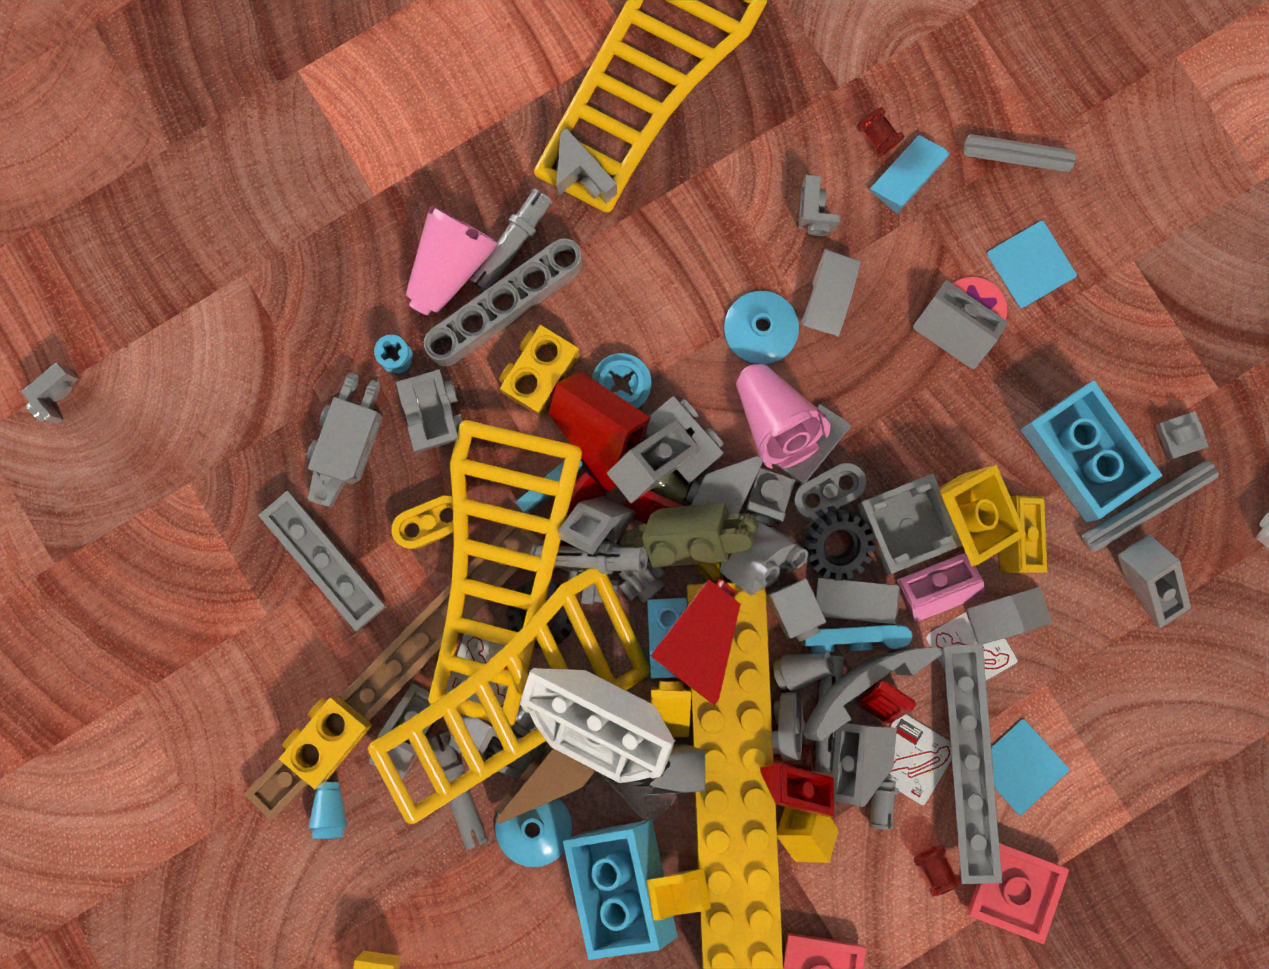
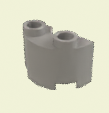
(429, 410)
(762, 562)

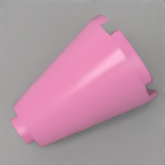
(445, 260)
(779, 417)

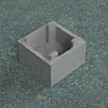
(909, 524)

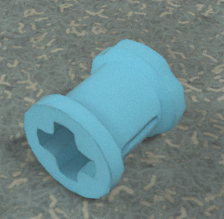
(382, 356)

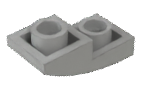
(831, 292)
(858, 600)

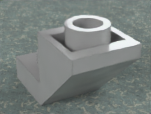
(595, 521)

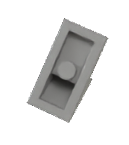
(576, 163)

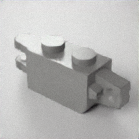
(343, 441)

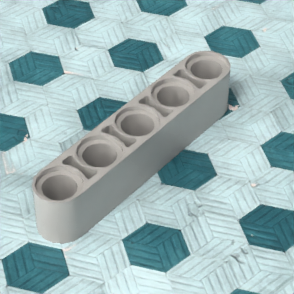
(511, 285)

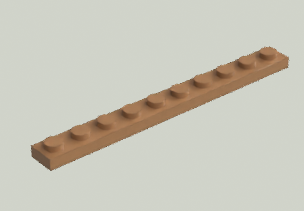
(392, 670)

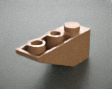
(544, 783)

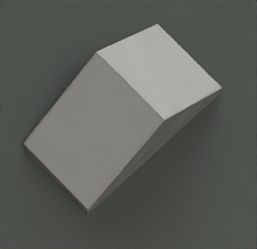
(1009, 616)

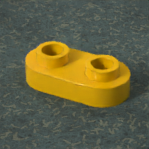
(429, 521)

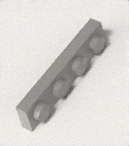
(322, 561)

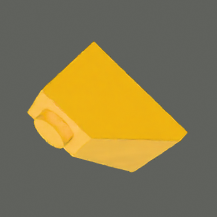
(982, 513)

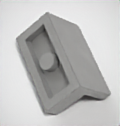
(960, 325)

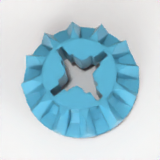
(622, 365)

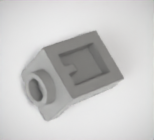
(811, 202)
(49, 387)
(769, 497)

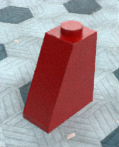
(597, 423)
(701, 640)

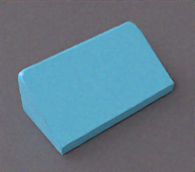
(909, 173)

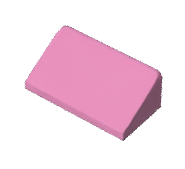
(941, 587)

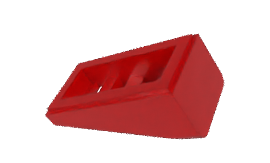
(886, 702)

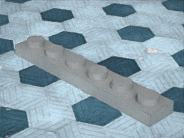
(972, 764)

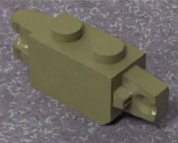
(692, 535)

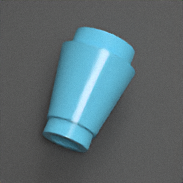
(328, 812)

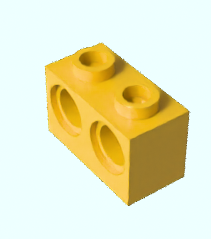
(545, 373)
(331, 747)

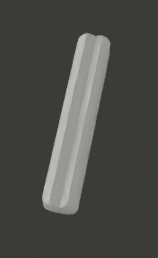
(1019, 153)

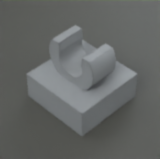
(1182, 435)

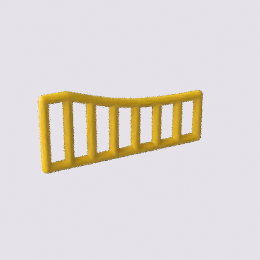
(660, 111)
(464, 546)
(479, 684)

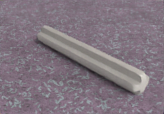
(1150, 506)

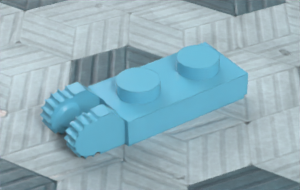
(859, 638)

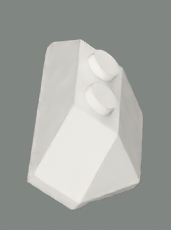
(598, 723)

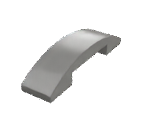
(830, 710)

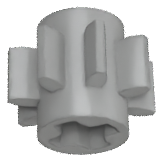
(643, 584)

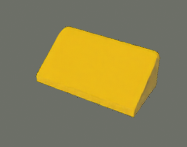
(1029, 552)

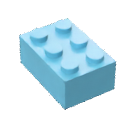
(1091, 452)
(612, 891)

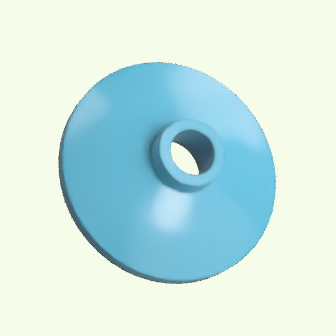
(757, 345)
(537, 850)

